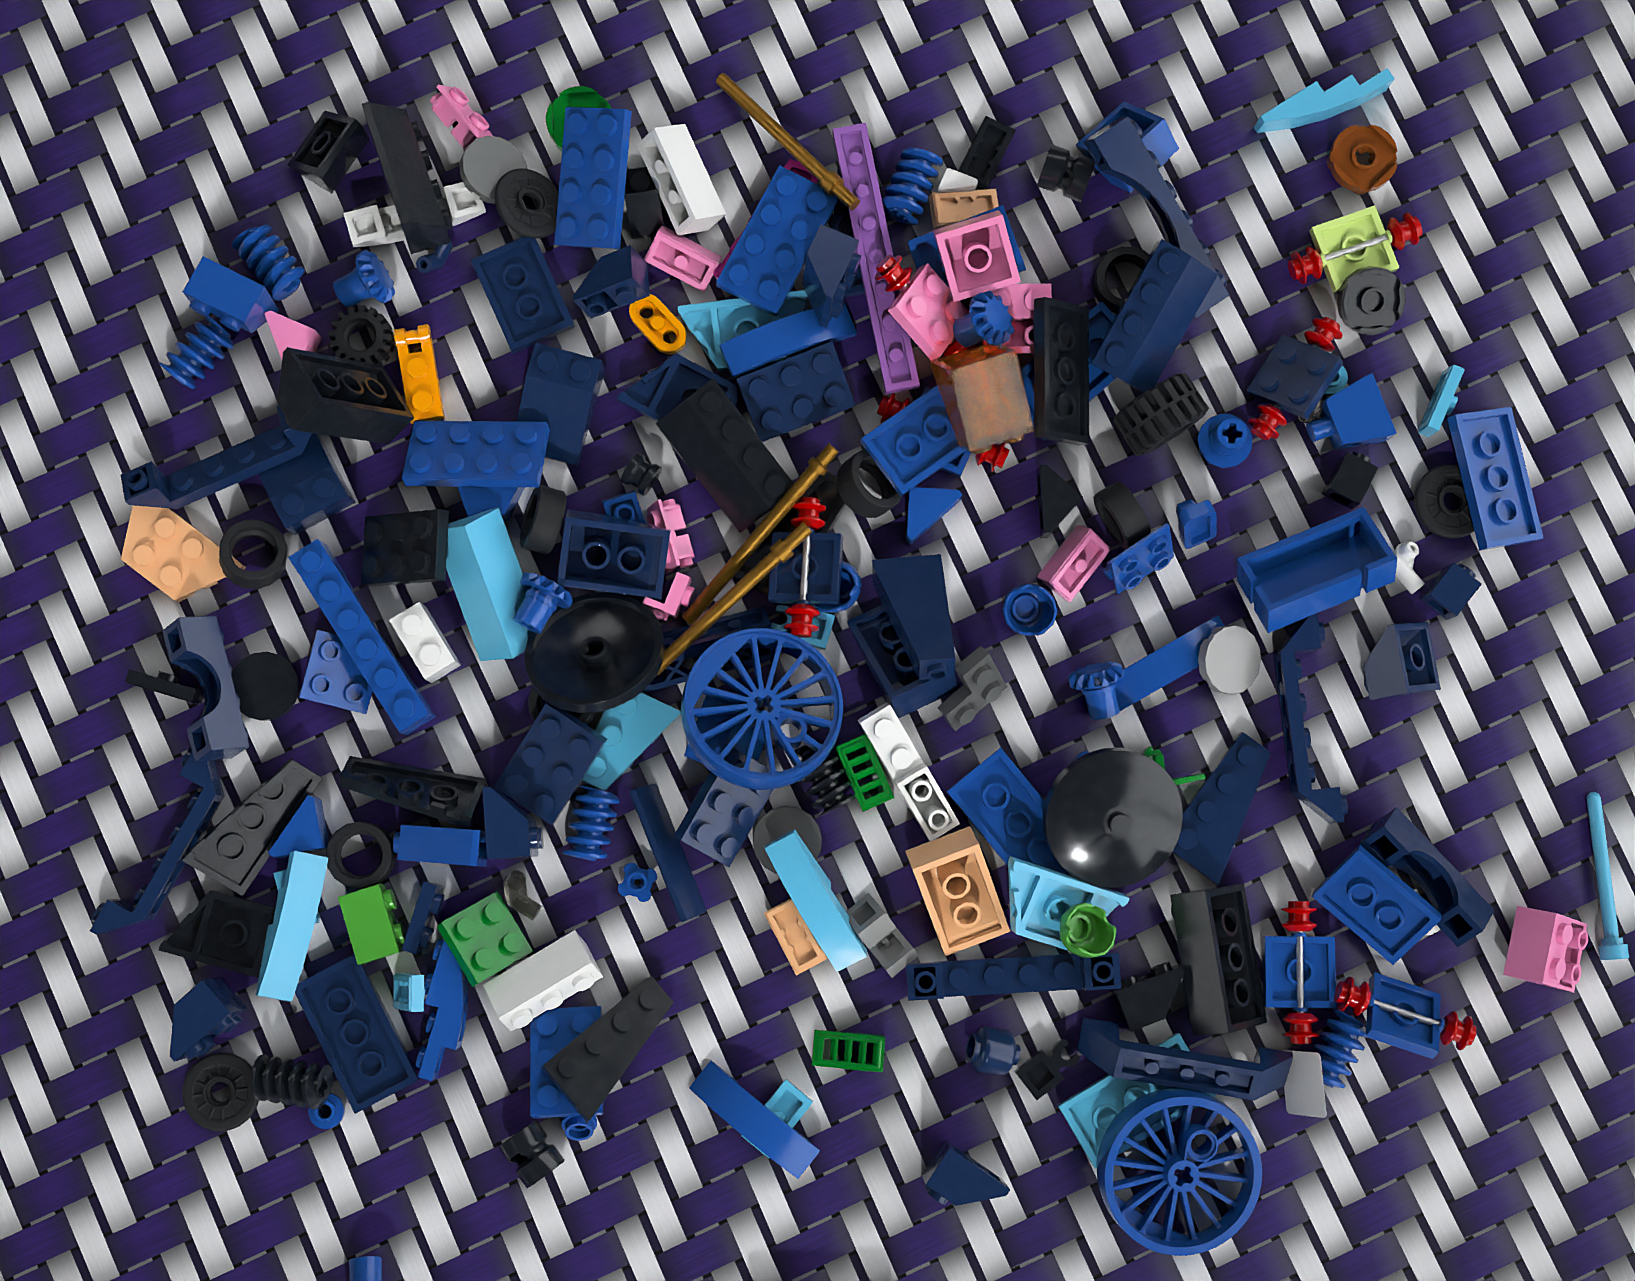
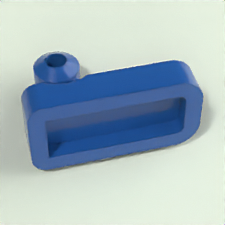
(1196, 522)

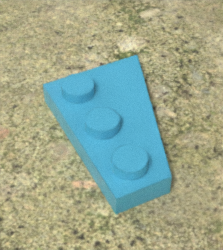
(629, 732)

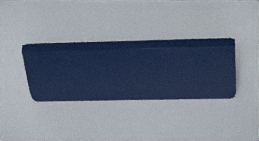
(668, 852)

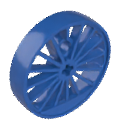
(753, 696)
(1142, 1226)

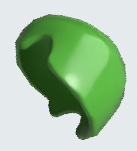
(1086, 931)

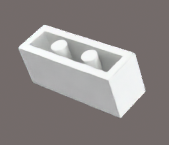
(681, 179)
(542, 981)

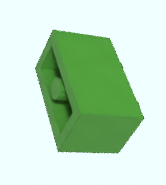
(372, 923)

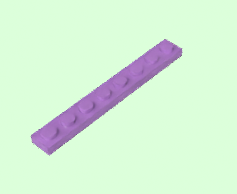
(871, 230)

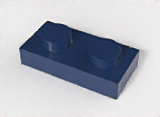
(419, 931)

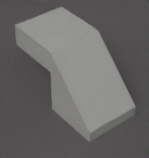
(881, 935)

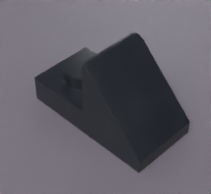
(642, 203)

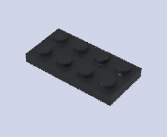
(1061, 371)

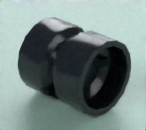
(1053, 172)
(531, 1153)

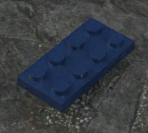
(356, 1033)

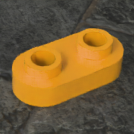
(658, 324)

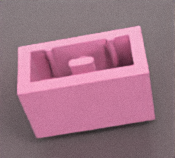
(1021, 307)
(1546, 948)

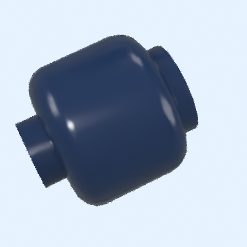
(992, 1051)

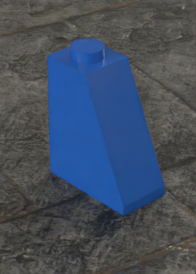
(441, 845)

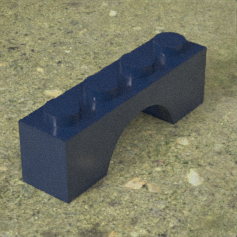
(199, 648)
(1403, 847)

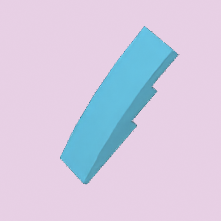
(1316, 105)
(815, 900)
(292, 926)

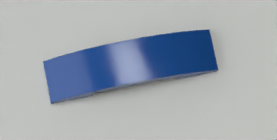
(783, 338)
(1163, 665)
(754, 1120)

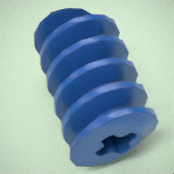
(908, 183)
(269, 261)
(198, 352)
(592, 824)
(1339, 1047)

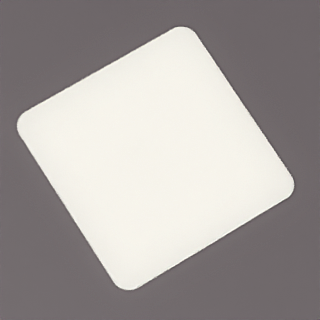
(1305, 1085)

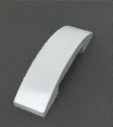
(382, 226)

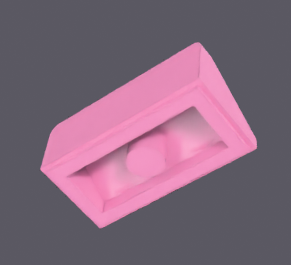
(682, 258)
(1074, 562)

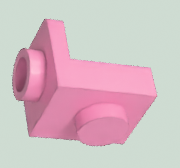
(678, 596)

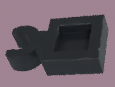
(1042, 1072)

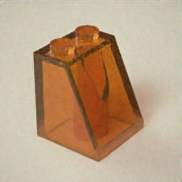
(984, 396)

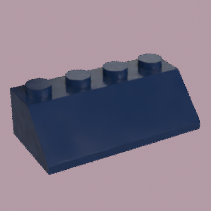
(1153, 317)

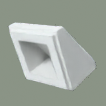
(956, 182)

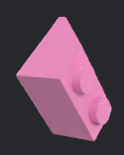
(976, 255)

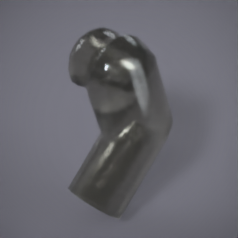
(516, 895)

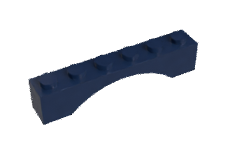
(1122, 154)

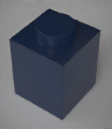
(1451, 590)

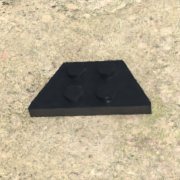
(223, 933)

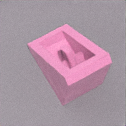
(291, 333)

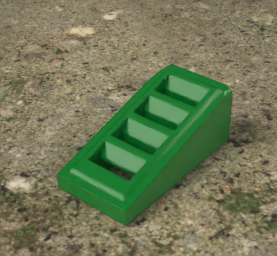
(870, 754)
(878, 1050)

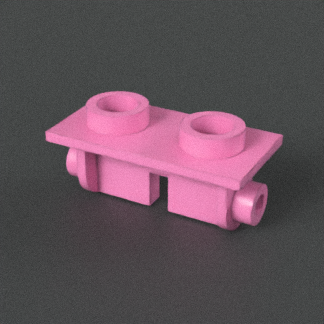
(453, 107)
(669, 516)

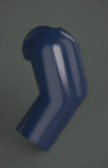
(434, 260)

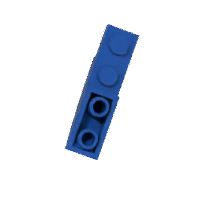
(449, 993)

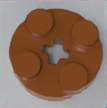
(1360, 177)

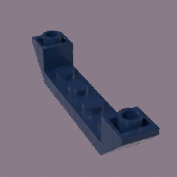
(151, 488)
(1325, 802)
(168, 867)
(1012, 975)
(1180, 1068)

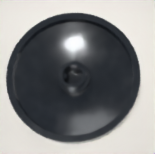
(595, 653)
(1112, 817)

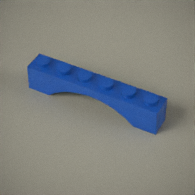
(361, 638)

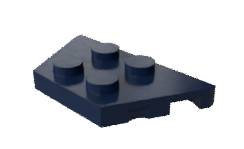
(669, 386)

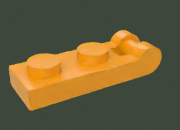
(419, 374)

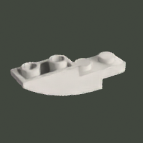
(908, 771)

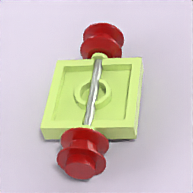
(1353, 244)

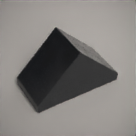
(1055, 499)

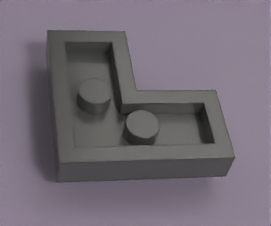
(981, 686)

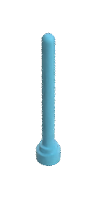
(1612, 945)

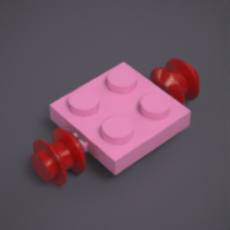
(923, 307)

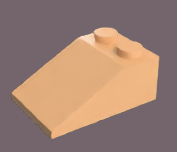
(958, 890)

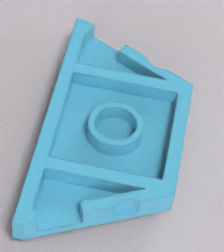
(725, 319)
(1042, 897)

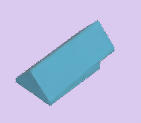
(487, 583)

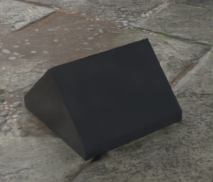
(329, 150)

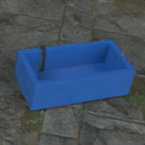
(1316, 569)

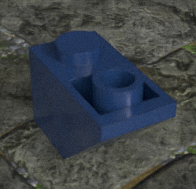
(613, 283)

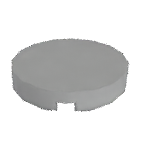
(1229, 659)

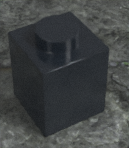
(1350, 479)

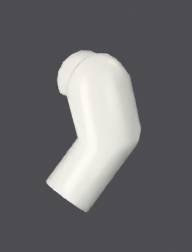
(1404, 572)

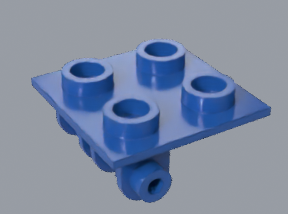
(1140, 559)
(334, 676)

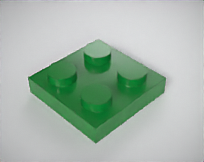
(484, 938)

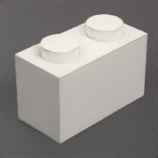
(425, 642)

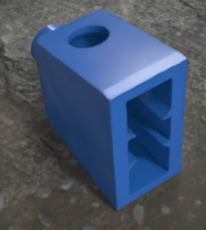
(1353, 417)

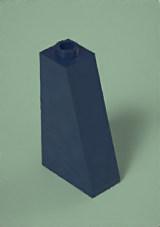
(918, 609)

